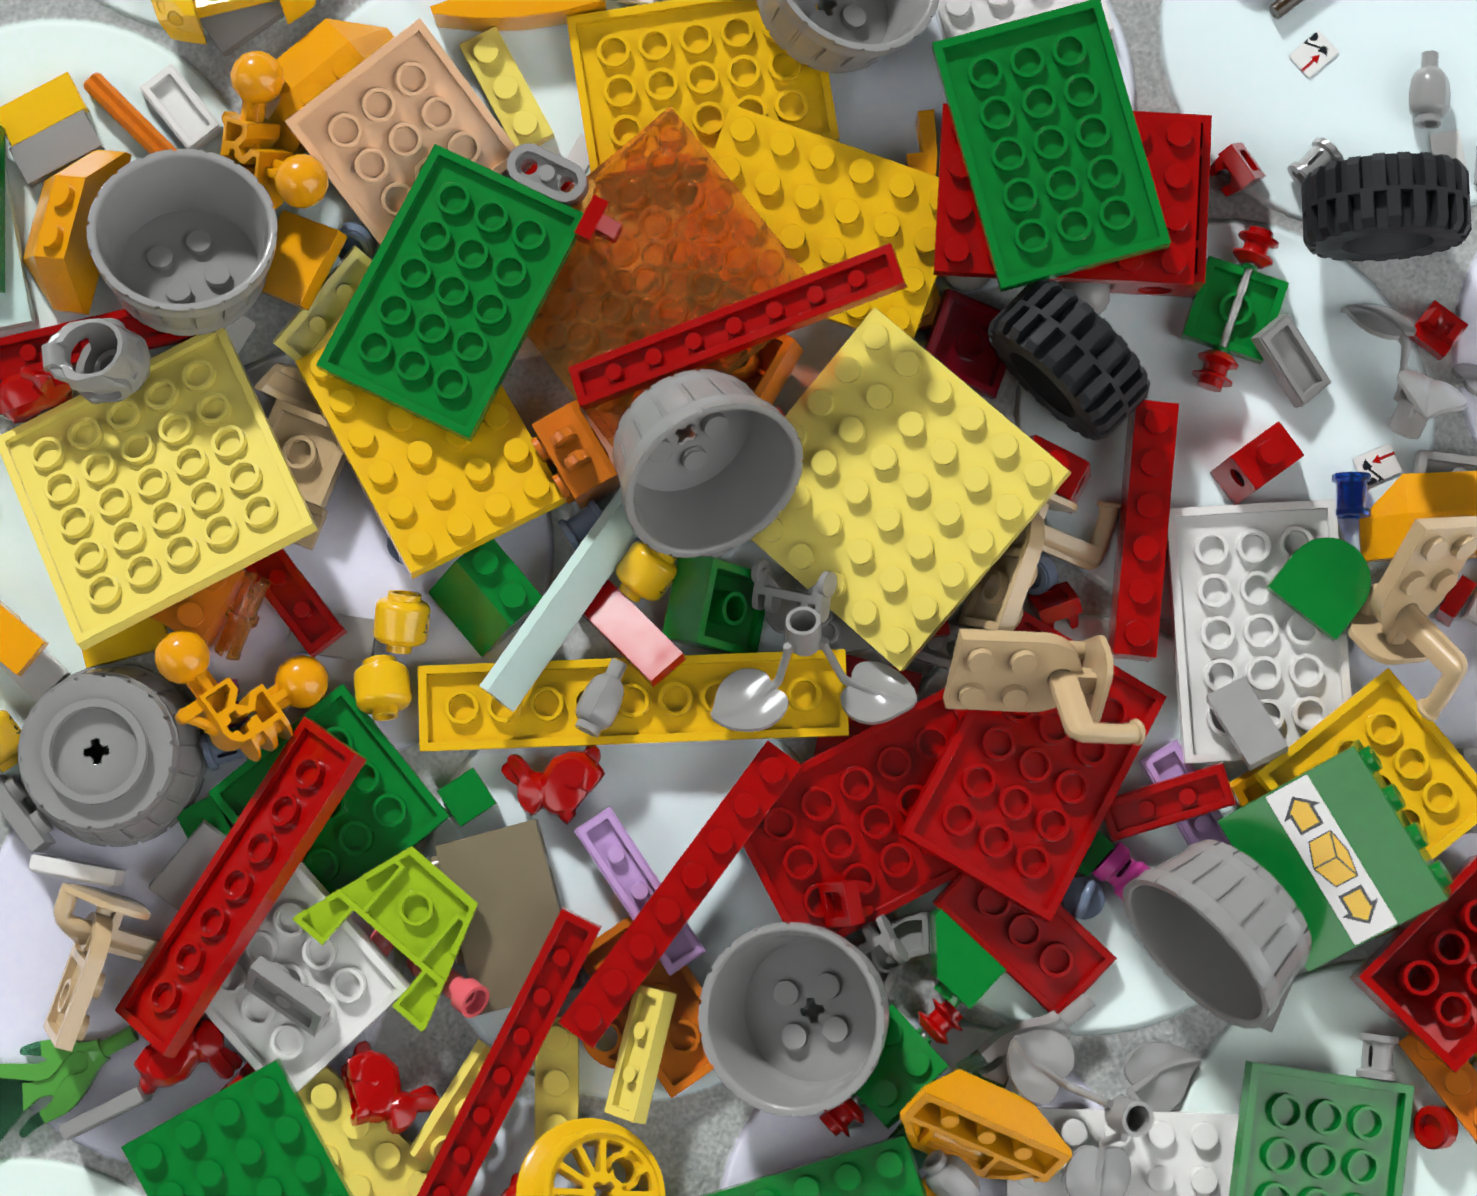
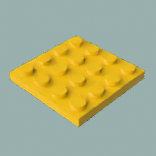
(1412, 750)

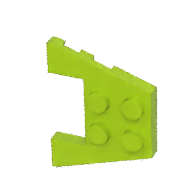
(414, 911)

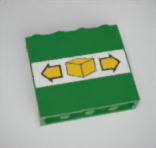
(1341, 851)

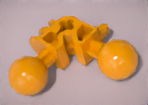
(249, 136)
(299, 683)

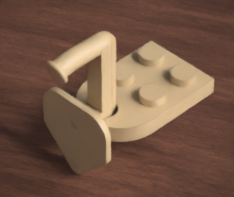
(1001, 593)
(1394, 618)
(1036, 674)
(92, 942)

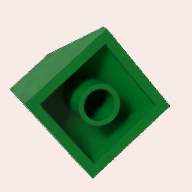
(485, 596)
(713, 607)
(959, 962)

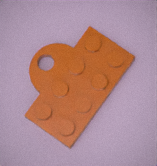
(683, 1052)

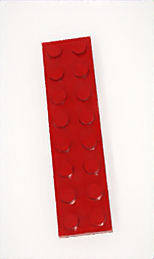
(239, 887)

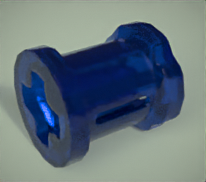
(1351, 494)

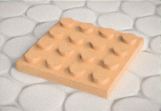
(387, 116)

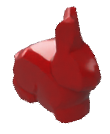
(31, 393)
(559, 786)
(202, 1045)
(377, 1092)

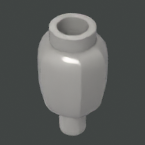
(1429, 92)
(601, 700)
(950, 1175)

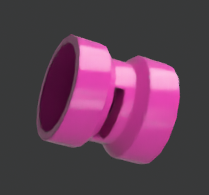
(1114, 863)

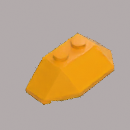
(316, 64)
(58, 243)
(1414, 498)
(985, 1127)

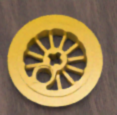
(548, 1152)

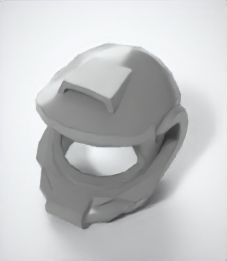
(110, 364)

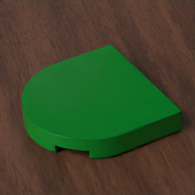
(1324, 584)

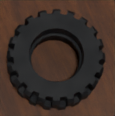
(1386, 206)
(1069, 359)

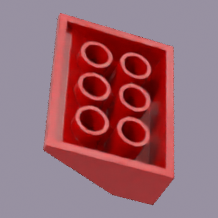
(1429, 973)

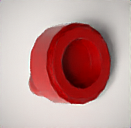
(1435, 1127)

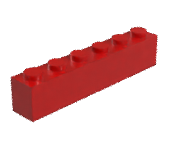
(1143, 531)

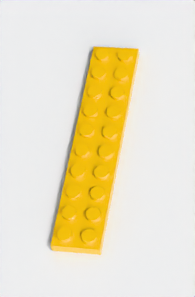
(463, 716)

